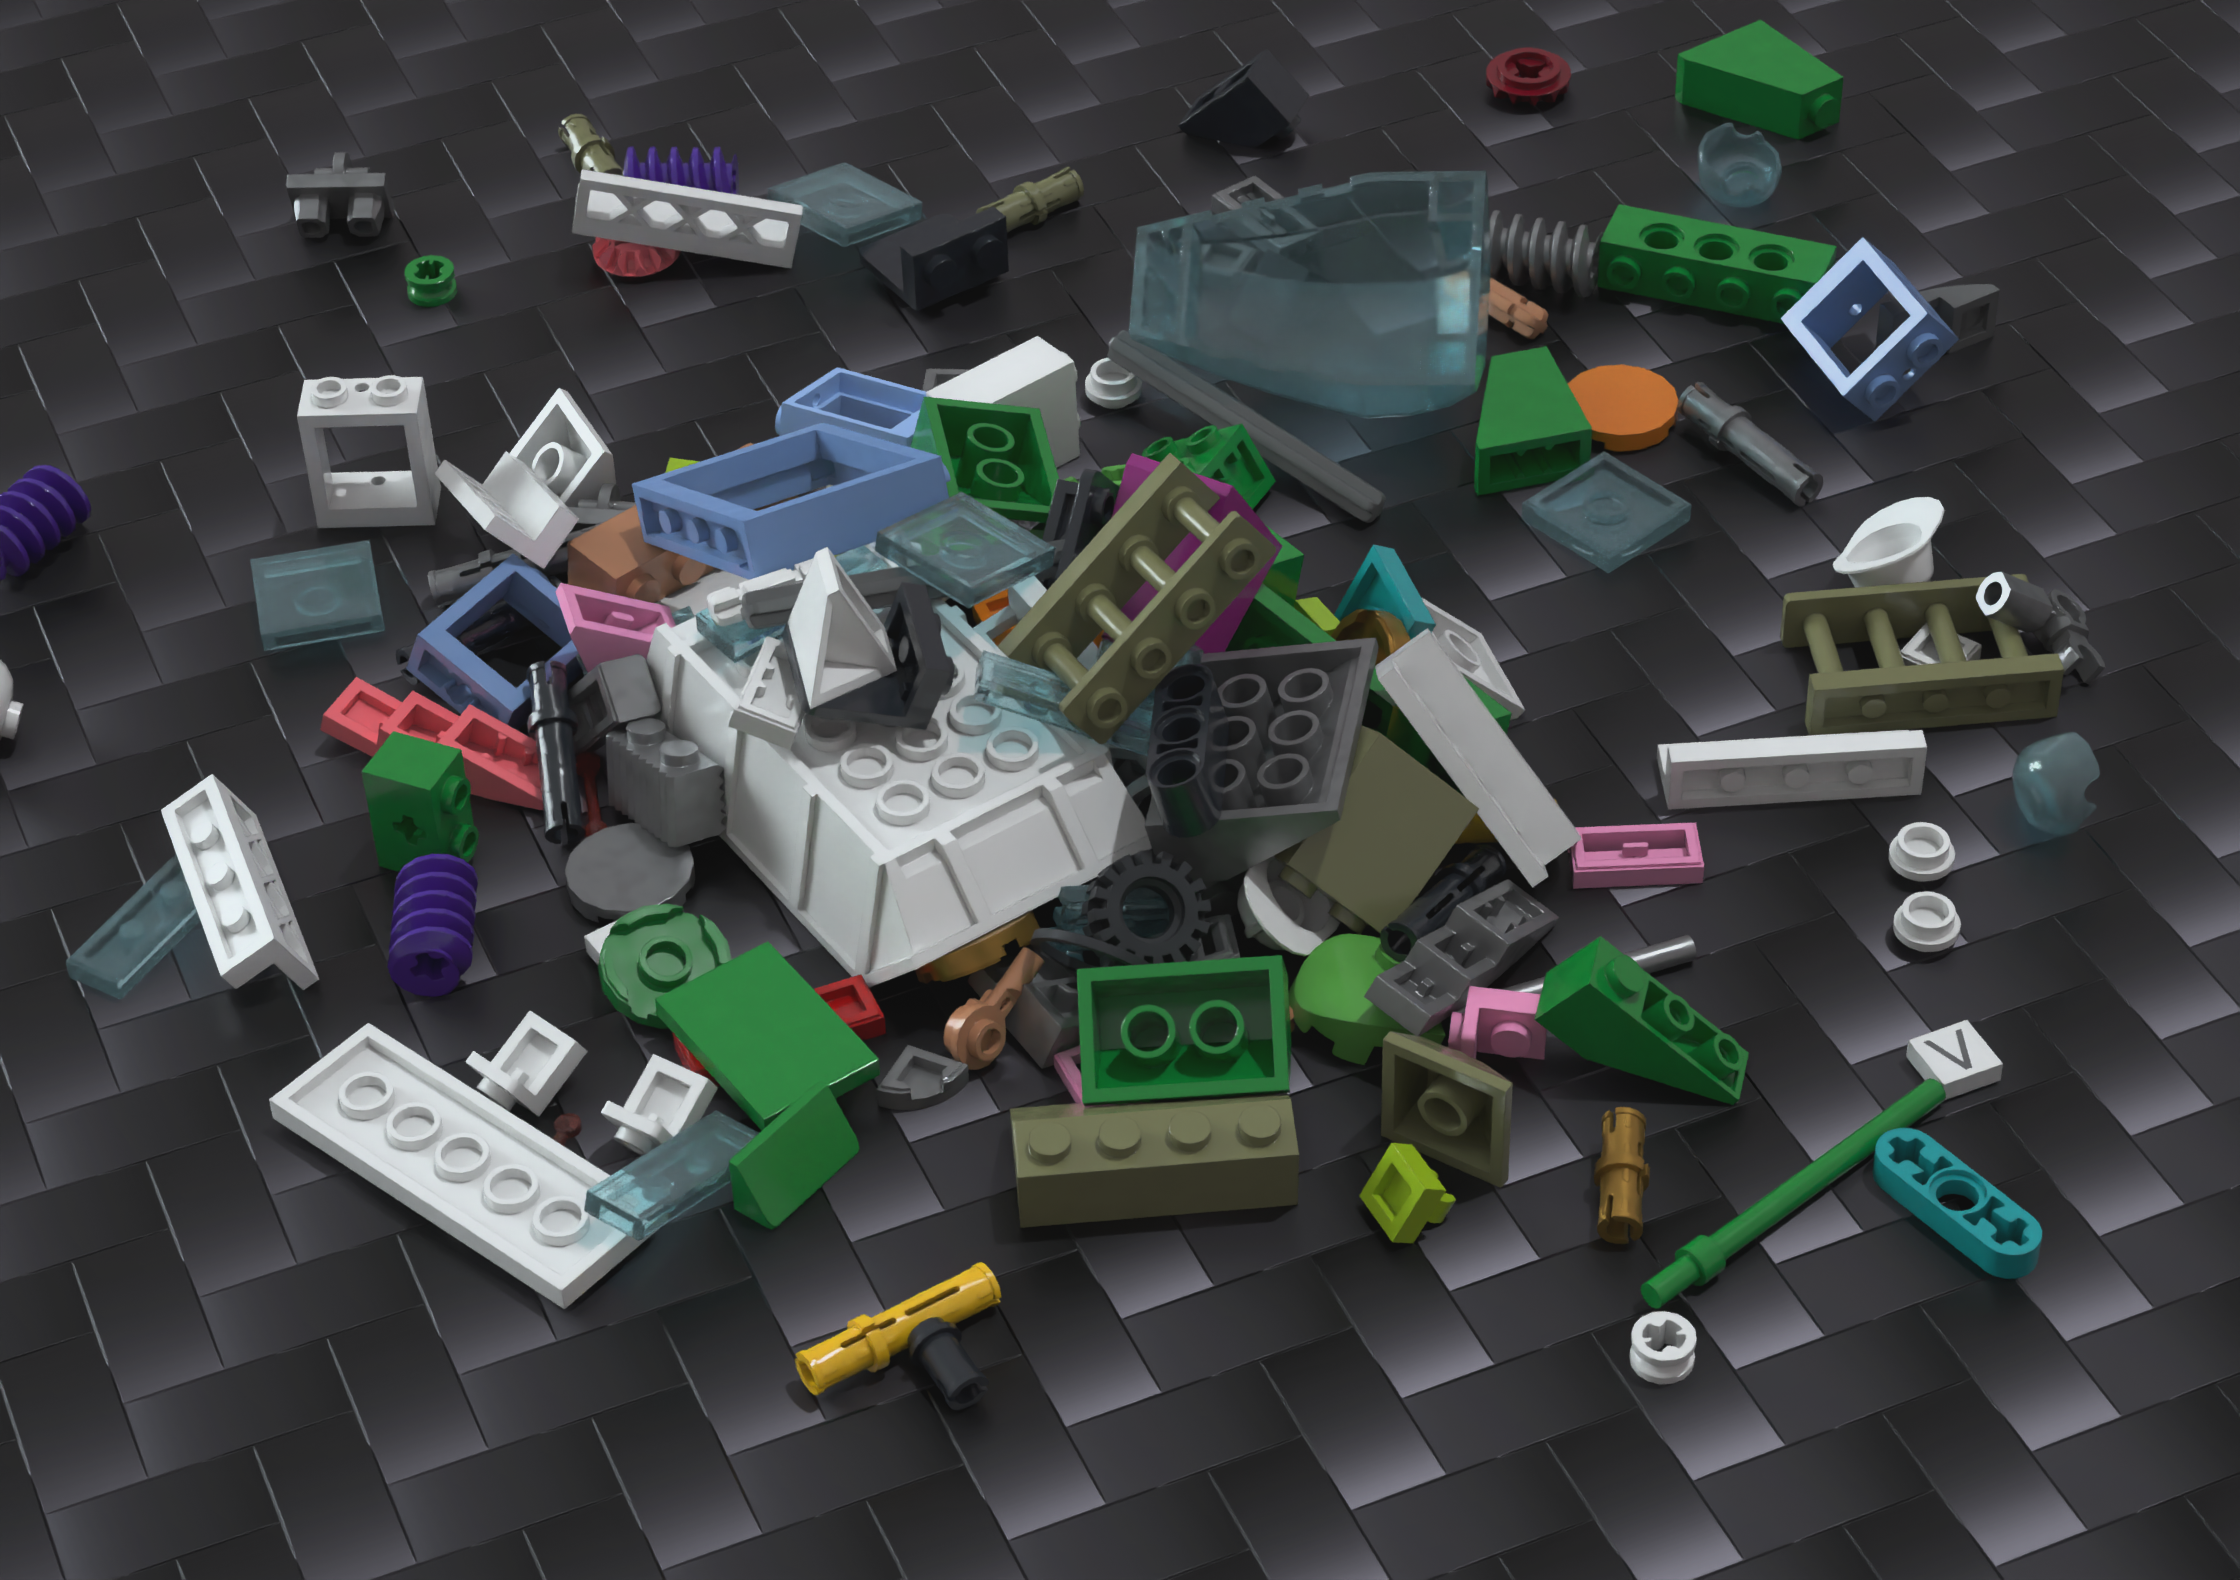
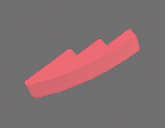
(495, 756)

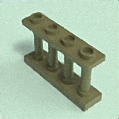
(1111, 571)
(1914, 694)

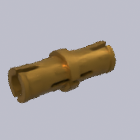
(1621, 1175)

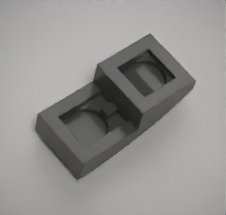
(1964, 308)

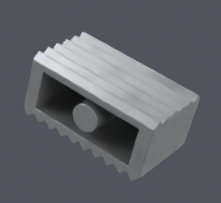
(664, 783)

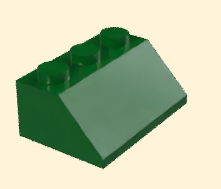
(1184, 1030)

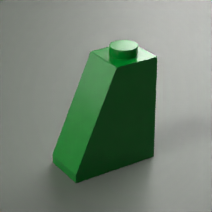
(1760, 81)
(1528, 424)

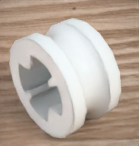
(1674, 1361)

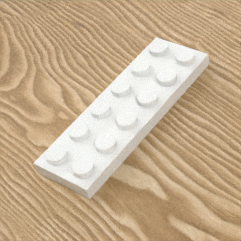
(456, 1162)

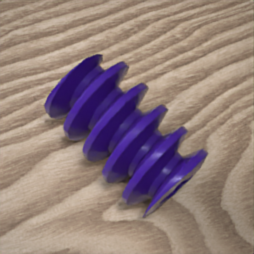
(709, 176)
(37, 515)
(432, 924)

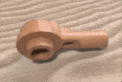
(978, 1028)

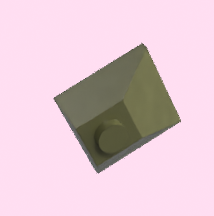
(1446, 1106)

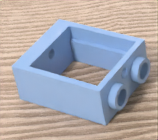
(856, 404)

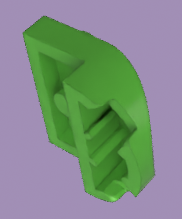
(1332, 999)

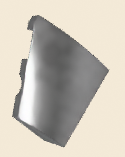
(1045, 1013)

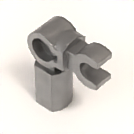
(2050, 617)

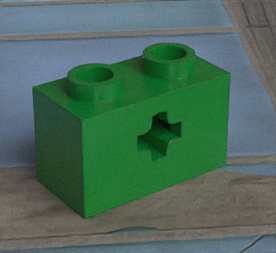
(418, 801)

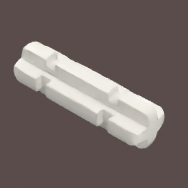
(726, 603)

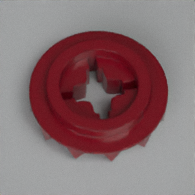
(1528, 76)

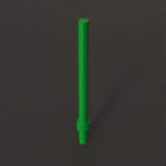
(1706, 1256)

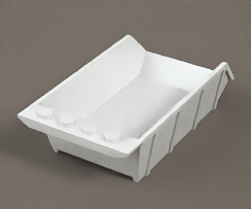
(901, 833)

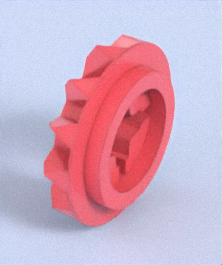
(631, 258)

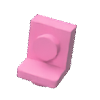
(1498, 1024)

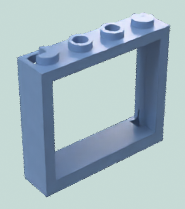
(710, 505)

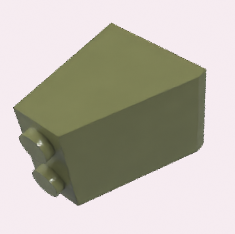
(1388, 841)

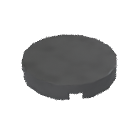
(627, 870)

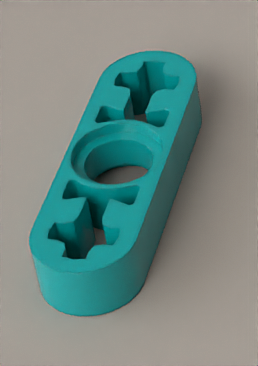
(1963, 1229)

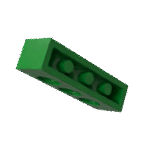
(1709, 263)

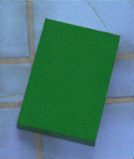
(765, 1033)

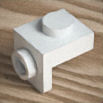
(528, 1065)
(660, 1105)

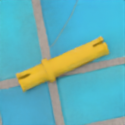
(873, 1340)

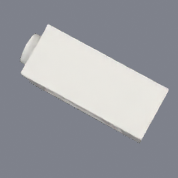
(370, 497)

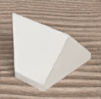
(836, 634)

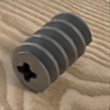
(1543, 256)

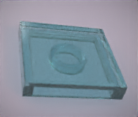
(847, 203)
(1606, 512)
(964, 549)
(317, 595)

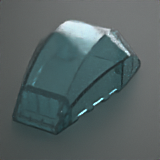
(1329, 296)

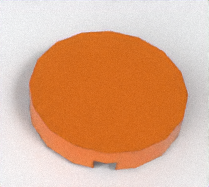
(1626, 405)

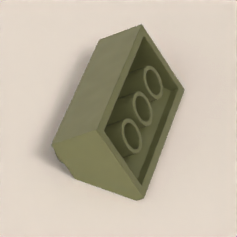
(1153, 1158)

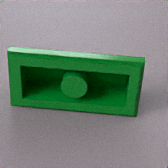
(792, 1157)

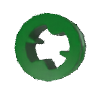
(430, 281)

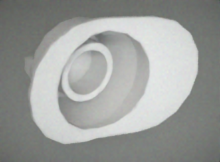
(1893, 545)
(1280, 914)

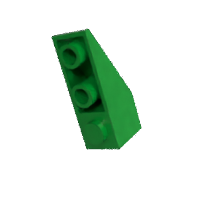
(1633, 1023)

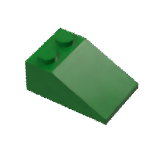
(991, 454)

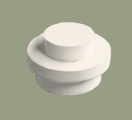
(1112, 385)
(1922, 852)
(1927, 922)

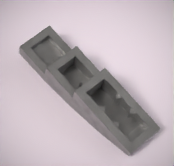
(1470, 950)

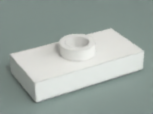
(769, 699)

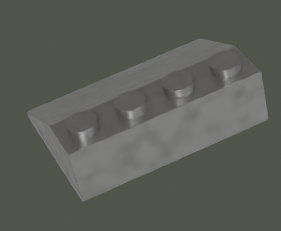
(1288, 751)

